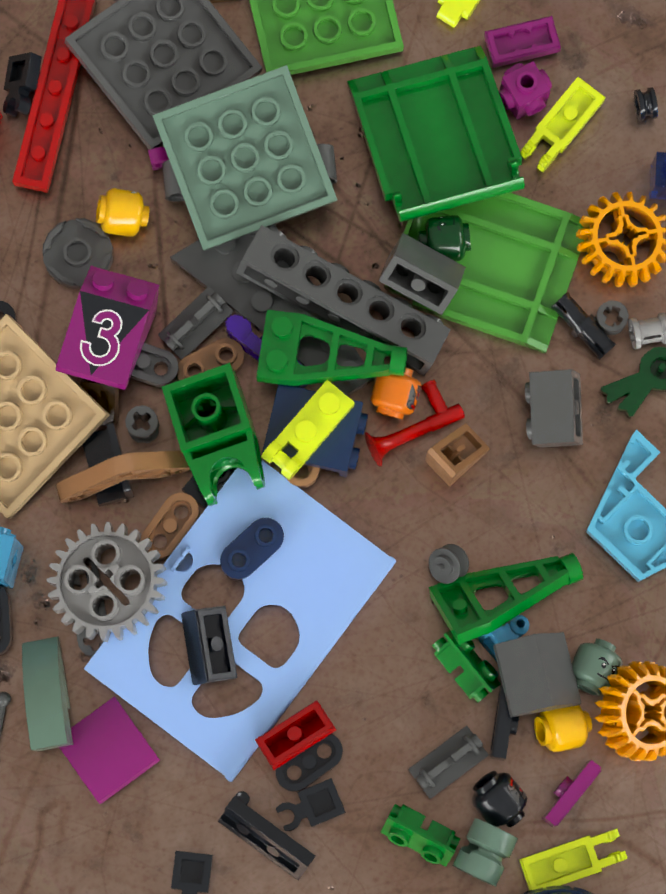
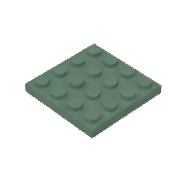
(245, 157)

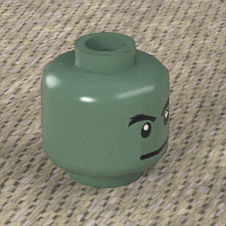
(594, 664)

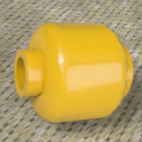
(122, 212)
(563, 728)

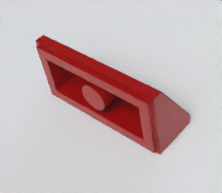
(295, 735)

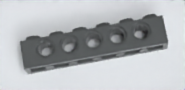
(324, 303)

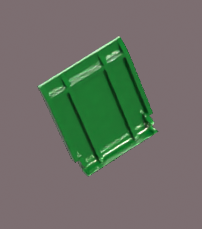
(438, 133)

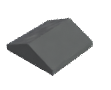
(537, 673)

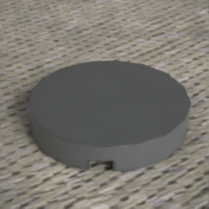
(74, 248)

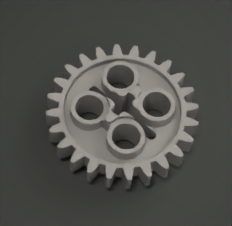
(83, 604)

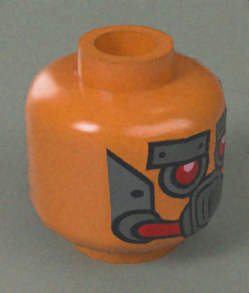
(396, 394)

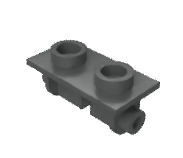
(195, 323)
(448, 762)

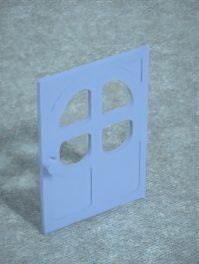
(317, 575)

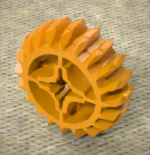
(596, 246)
(629, 712)

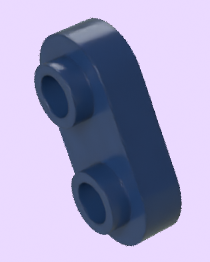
(251, 548)

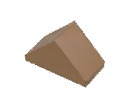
(456, 454)

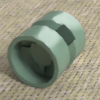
(485, 852)

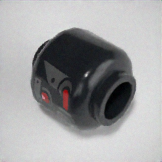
(499, 799)

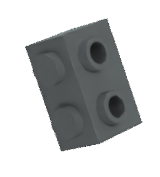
(422, 274)
(554, 408)

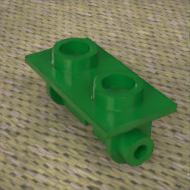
(476, 673)
(434, 845)

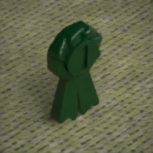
(650, 377)

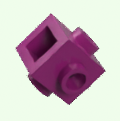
(524, 100)

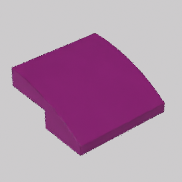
(108, 750)

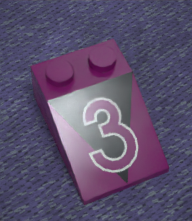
(108, 327)

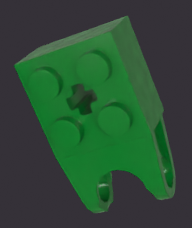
(216, 441)

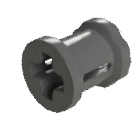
(144, 413)

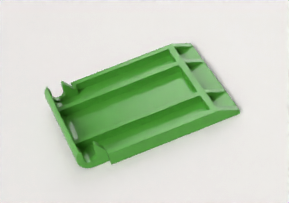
(515, 267)

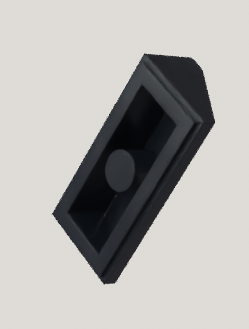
(209, 645)

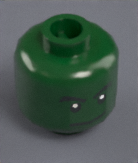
(447, 236)

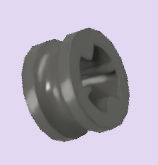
(622, 317)

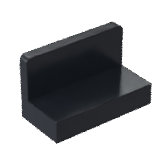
(100, 447)

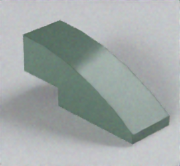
(46, 694)

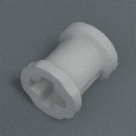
(647, 330)

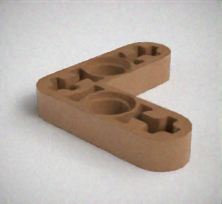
(118, 469)

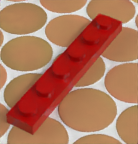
(51, 98)

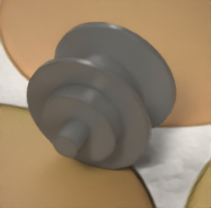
(448, 563)

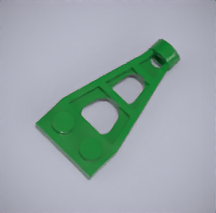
(281, 346)
(468, 618)

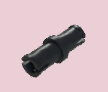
(583, 325)

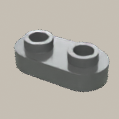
(148, 360)

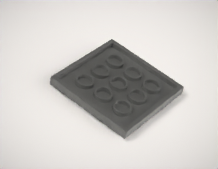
(160, 57)

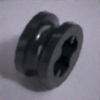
(645, 104)

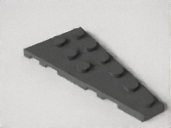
(218, 270)

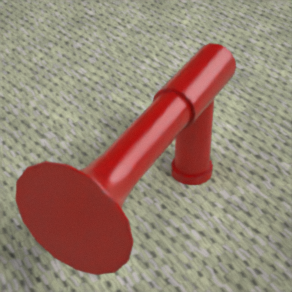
(443, 416)

